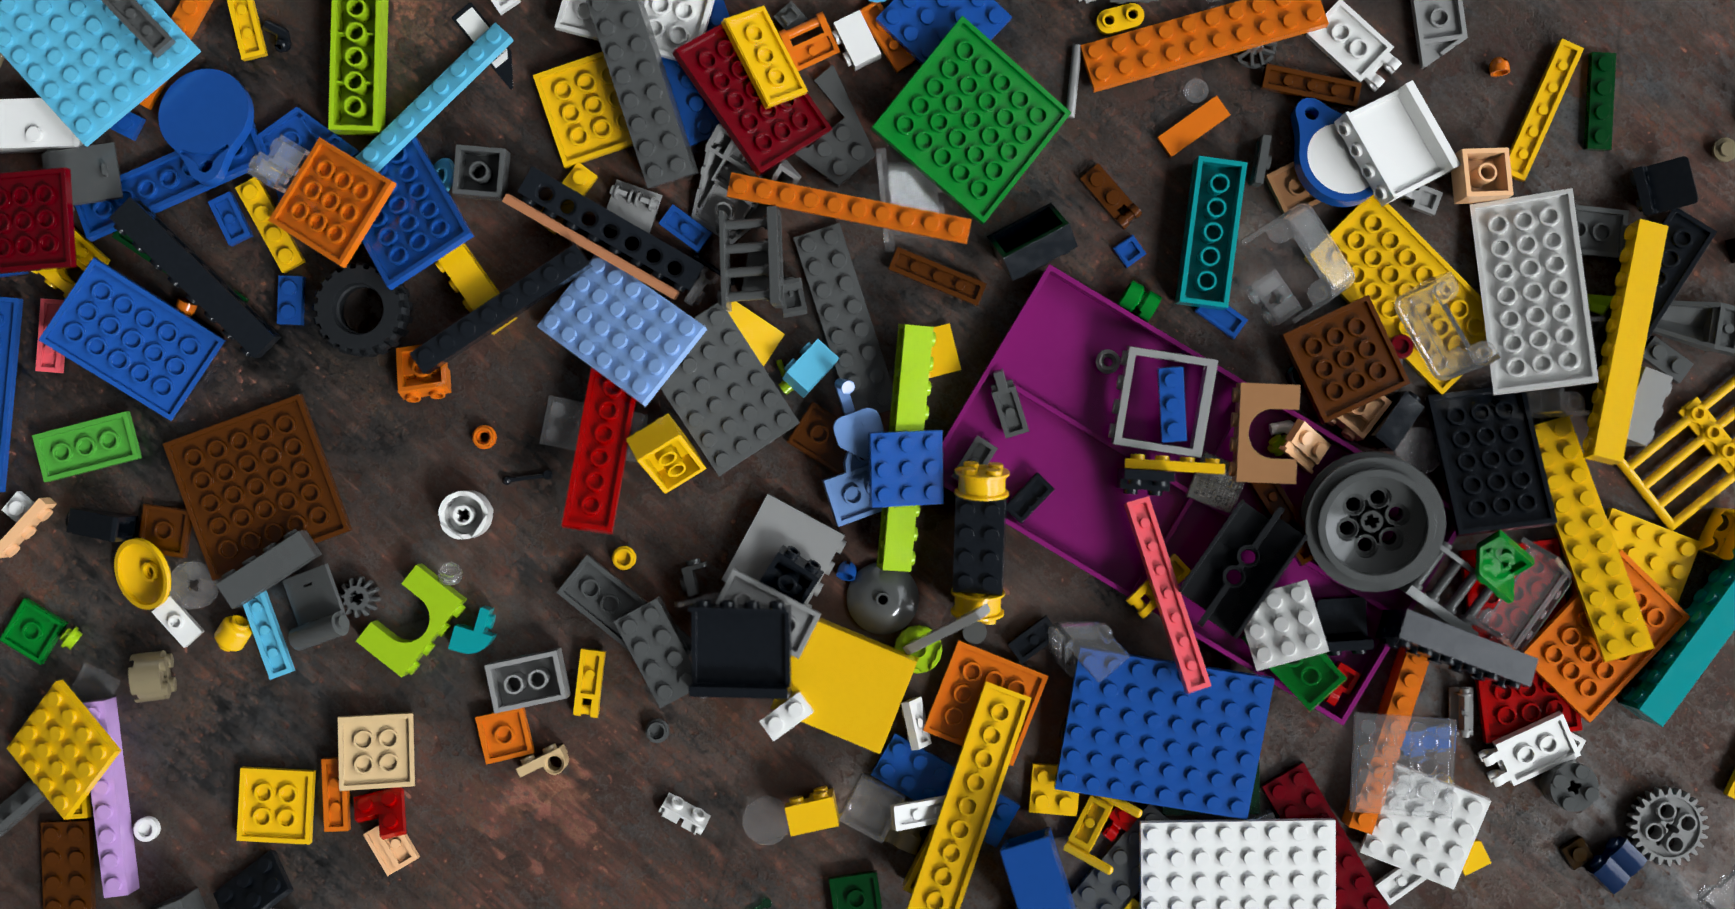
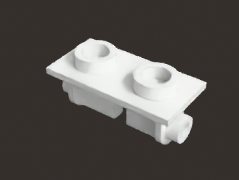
(694, 818)

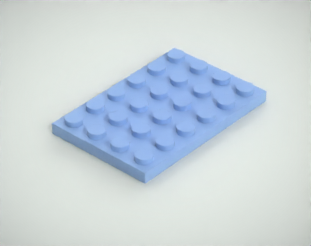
(622, 329)

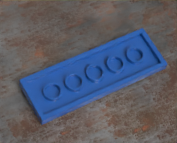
(926, 776)

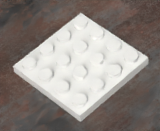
(1429, 845)

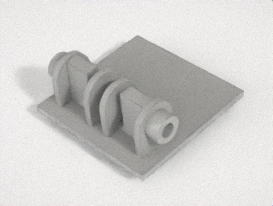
(634, 205)

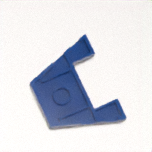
(304, 131)

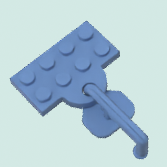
(849, 490)

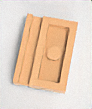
(1305, 446)
(391, 852)

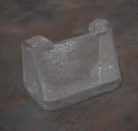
(1437, 332)

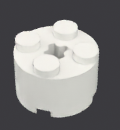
(452, 519)

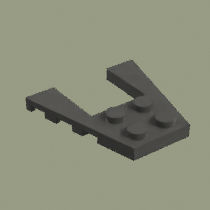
(846, 146)

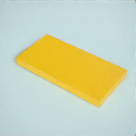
(764, 57)

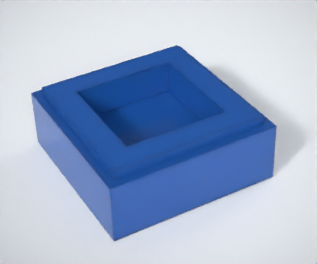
(1129, 251)

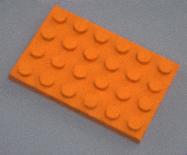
(1570, 655)

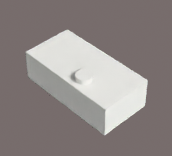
(31, 127)

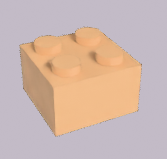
(1482, 175)

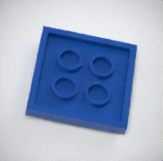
(905, 468)

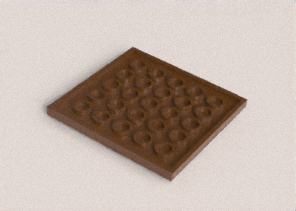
(255, 483)

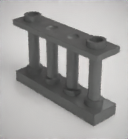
(773, 269)
(1447, 611)

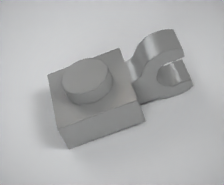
(1424, 200)

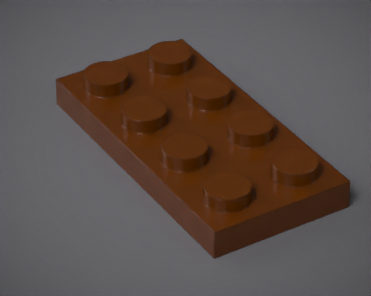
(68, 864)

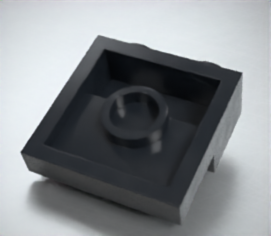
(1153, 481)
(792, 574)

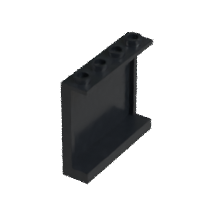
(741, 649)

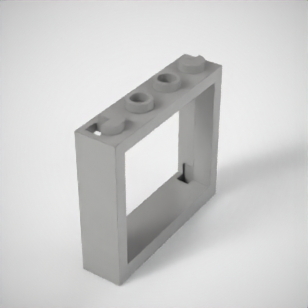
(1202, 409)

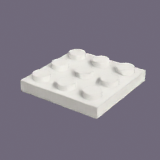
(1285, 627)

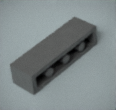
(269, 568)

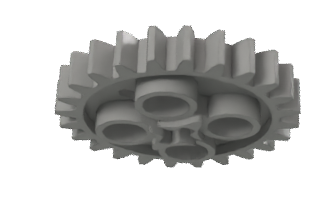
(1685, 836)

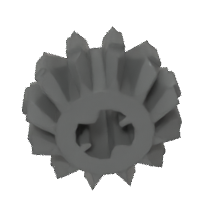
(363, 605)

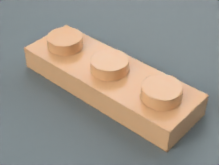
(26, 526)

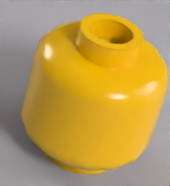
(233, 633)

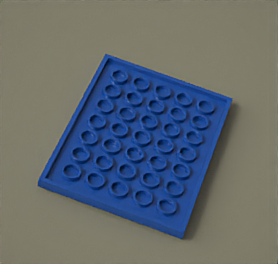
(1156, 745)

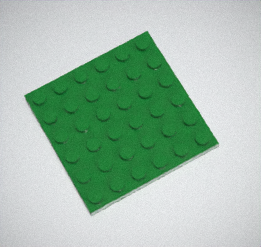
(971, 120)

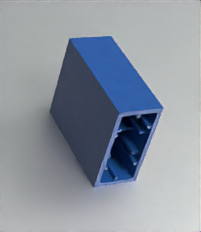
(1036, 871)

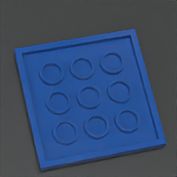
(924, 23)

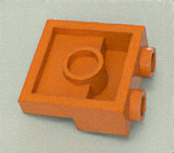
(415, 384)

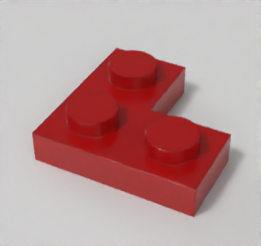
(387, 806)

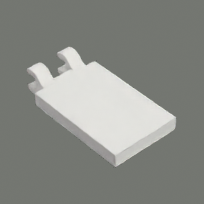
(1354, 46)
(1530, 750)

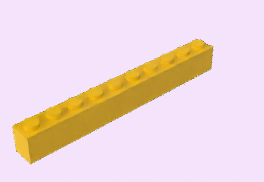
(1625, 342)

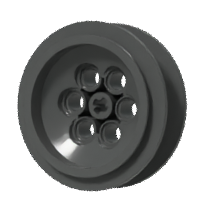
(1416, 528)

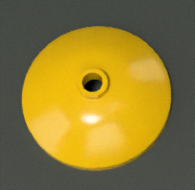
(142, 573)

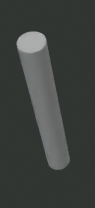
(1073, 79)

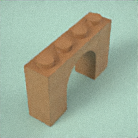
(1250, 401)

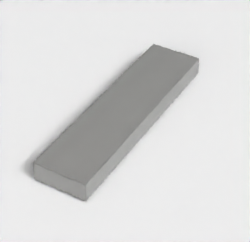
(947, 629)

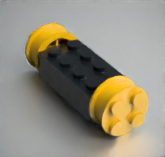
(980, 539)

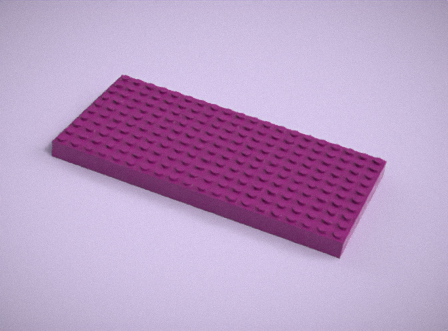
(1068, 416)

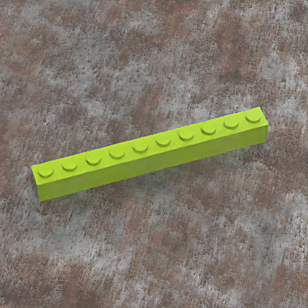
(907, 413)

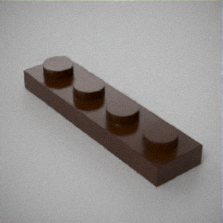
(1310, 85)
(937, 276)
(1271, 497)

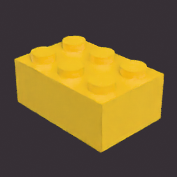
(666, 453)

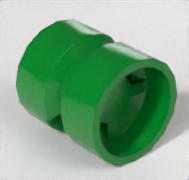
(1138, 301)

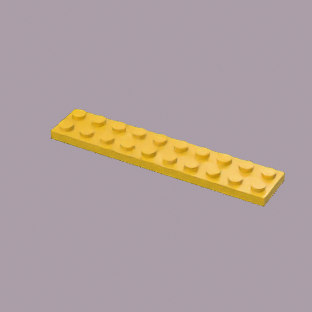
(1590, 545)
(970, 799)

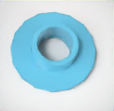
(445, 170)

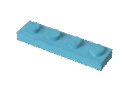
(268, 636)

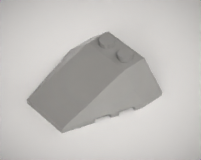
(711, 196)

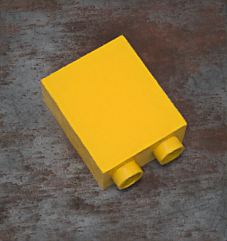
(851, 684)

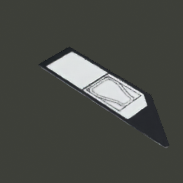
(473, 26)

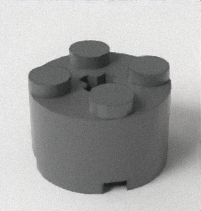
(1570, 786)

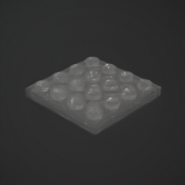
(1403, 765)

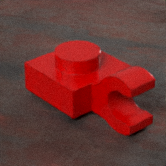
(1347, 686)
(1120, 819)

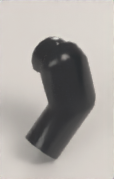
(281, 35)

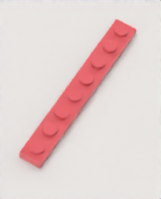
(1166, 595)

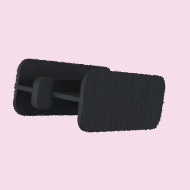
(1274, 548)

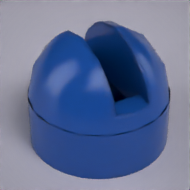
(846, 572)

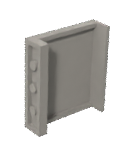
(784, 525)

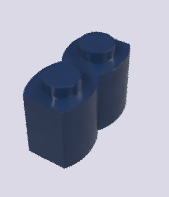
(1616, 864)

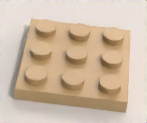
(376, 751)

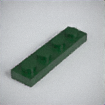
(1600, 101)

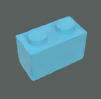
(810, 367)

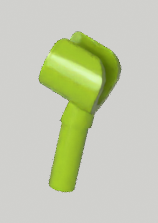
(783, 385)

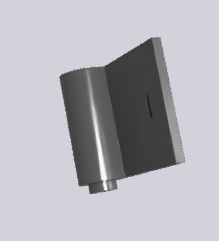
(88, 171)
(316, 608)

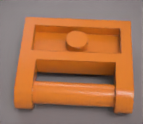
(813, 49)

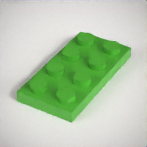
(87, 446)

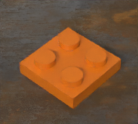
(504, 735)

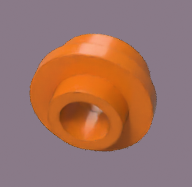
(476, 437)

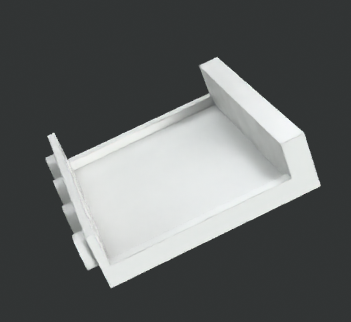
(1397, 143)

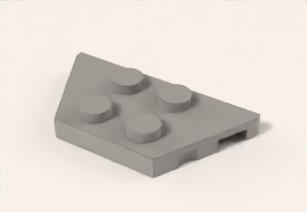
(1437, 27)

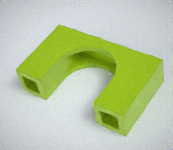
(403, 654)

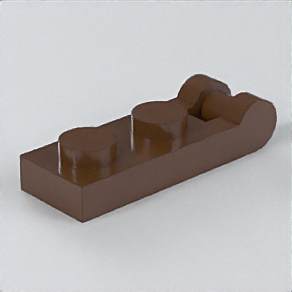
(1110, 196)

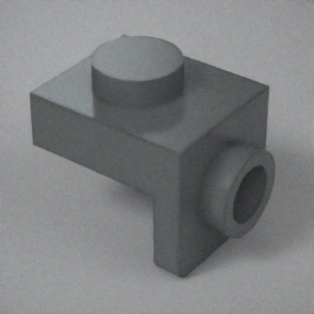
(793, 298)
(689, 580)

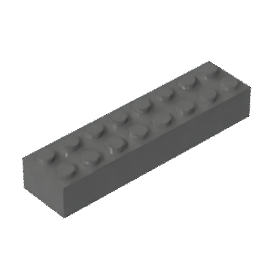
(643, 90)

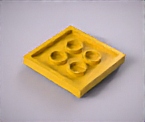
(276, 805)

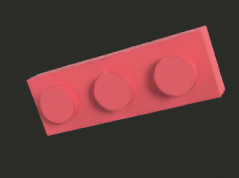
(47, 358)

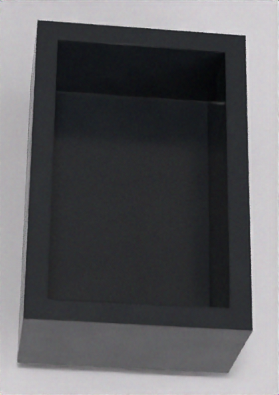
(1032, 241)

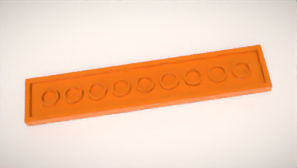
(1197, 39)

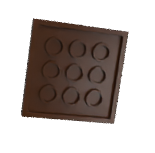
(1345, 359)

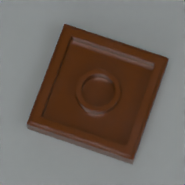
(167, 529)

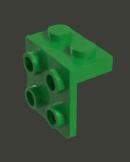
(1499, 562)

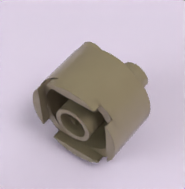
(151, 676)

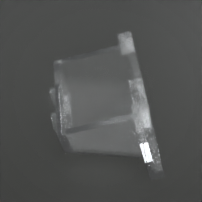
(905, 186)

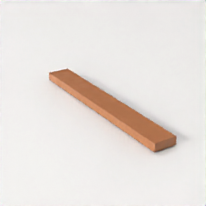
(591, 246)

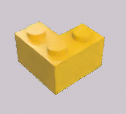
(812, 813)

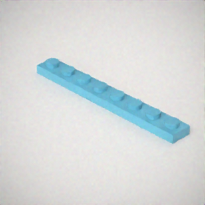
(435, 98)

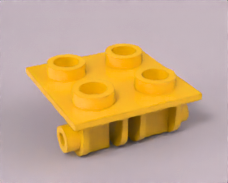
(944, 352)

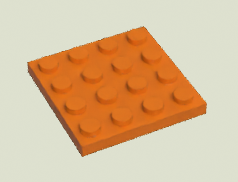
(332, 202)
(962, 686)

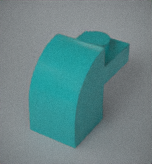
(474, 639)

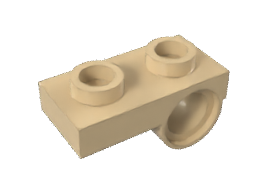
(533, 763)

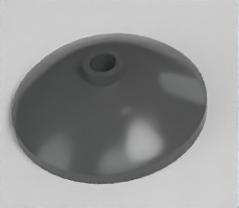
(869, 612)

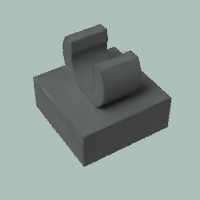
(790, 16)

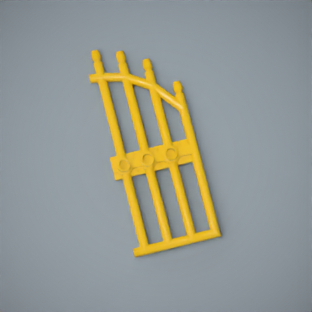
(1708, 433)

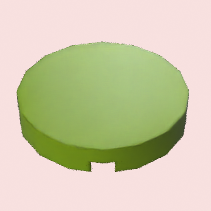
(928, 656)

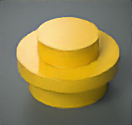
(624, 557)

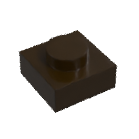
(1576, 852)

